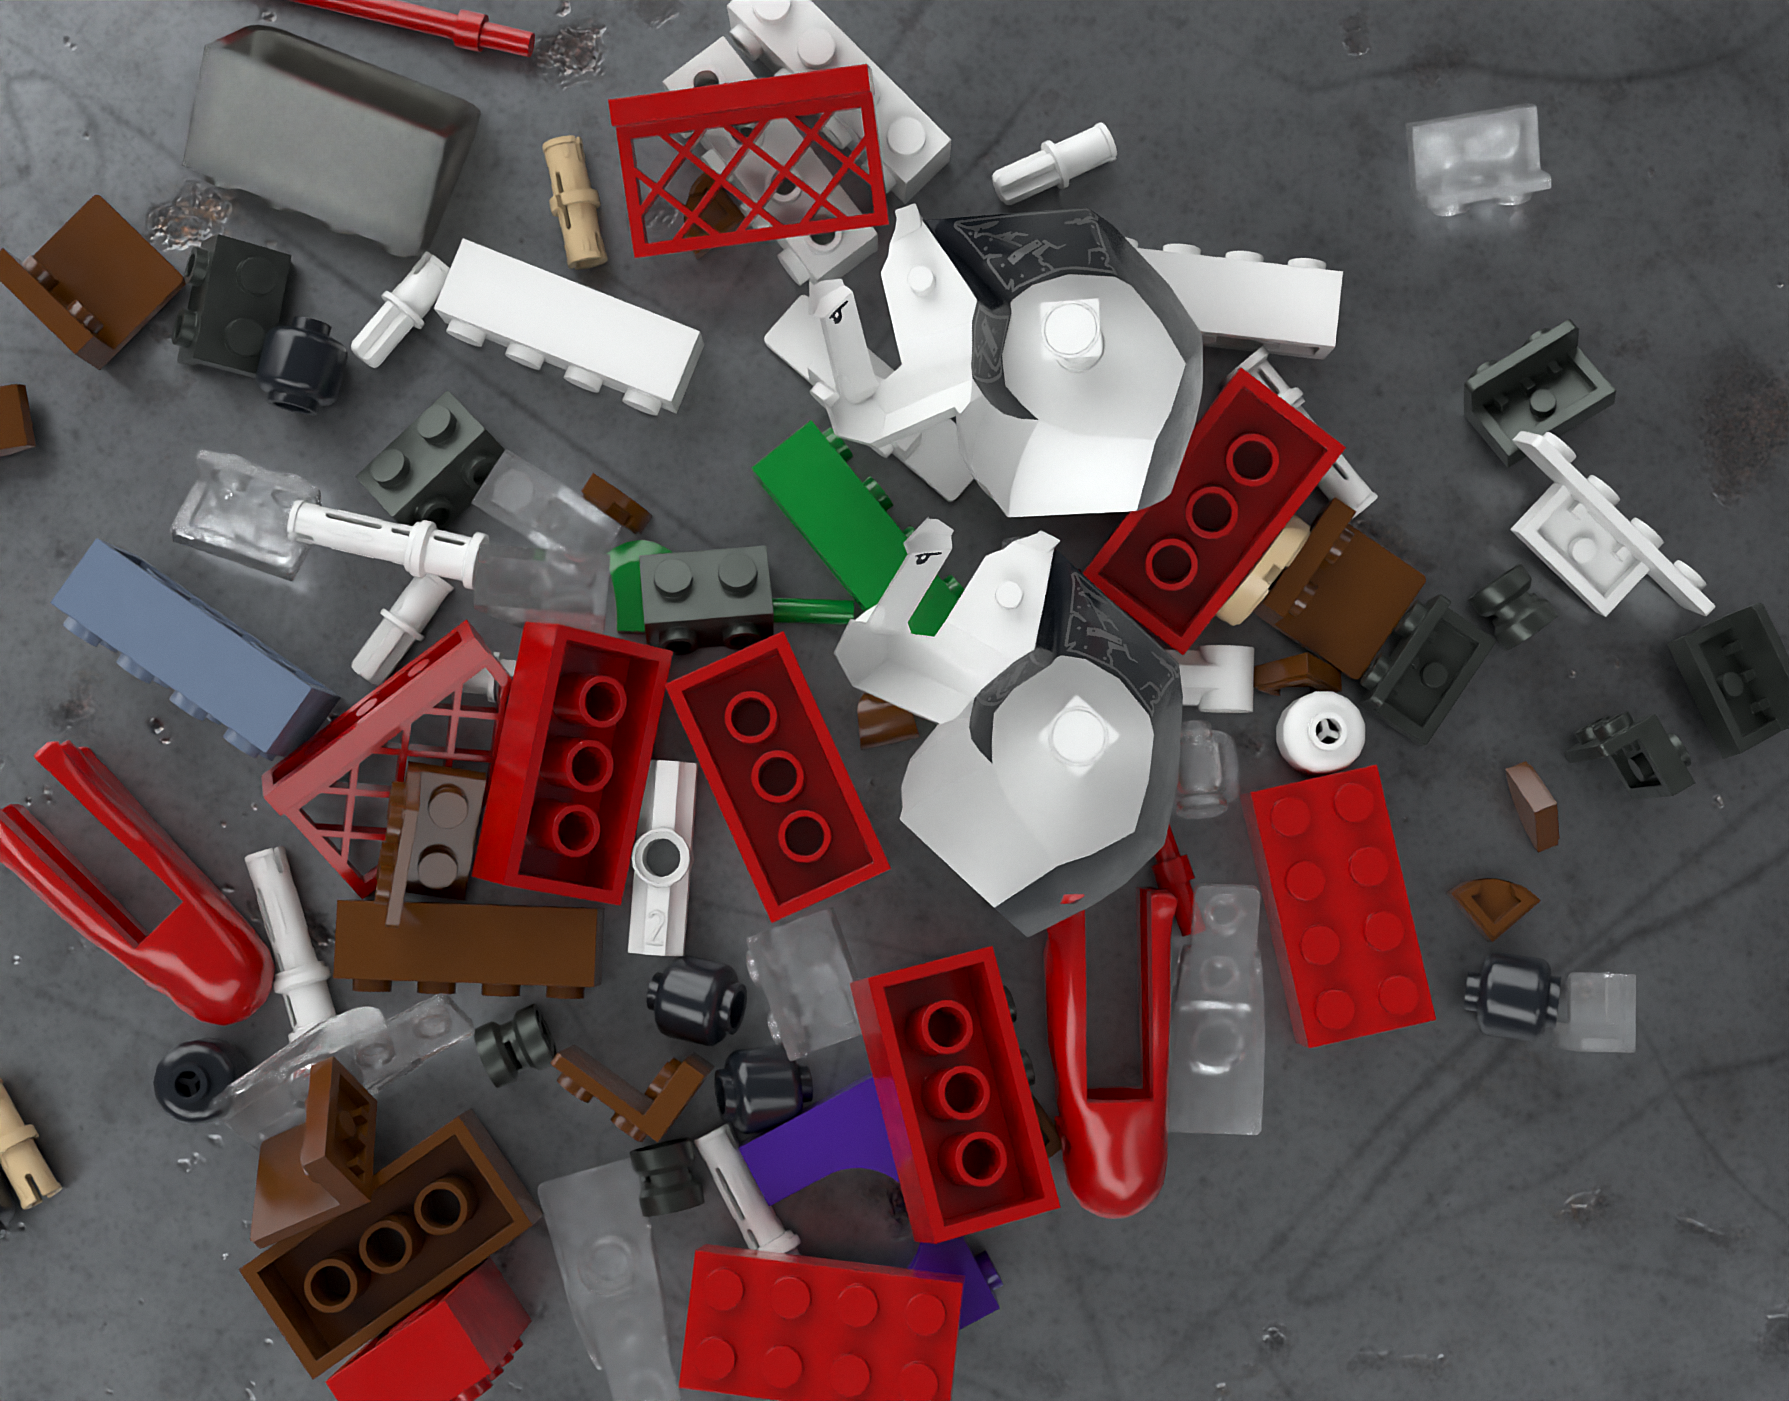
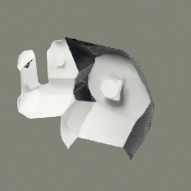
(1090, 346)
(1049, 728)

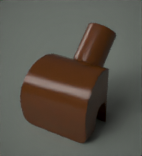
(883, 723)

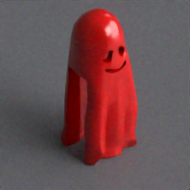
(199, 955)
(1112, 1134)

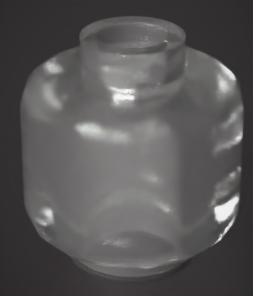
(1207, 771)

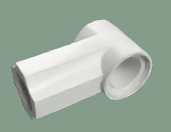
(1217, 678)

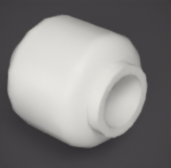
(1298, 737)

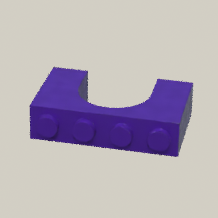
(851, 1133)

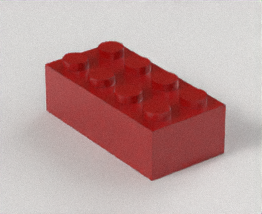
(1233, 495)
(572, 763)
(777, 777)
(1337, 907)
(954, 1096)
(819, 1328)
(442, 1347)

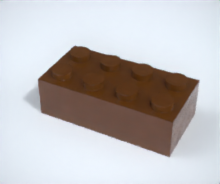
(425, 1227)

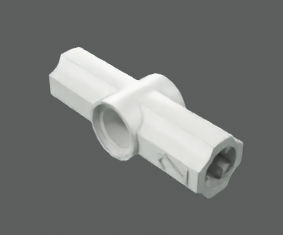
(661, 902)

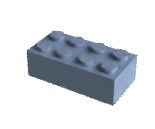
(194, 650)

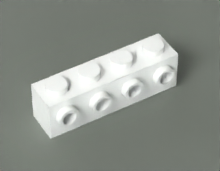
(801, 39)
(804, 257)

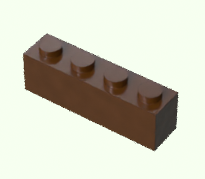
(470, 944)

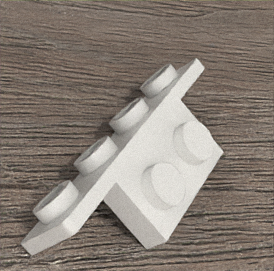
(928, 453)
(1593, 543)

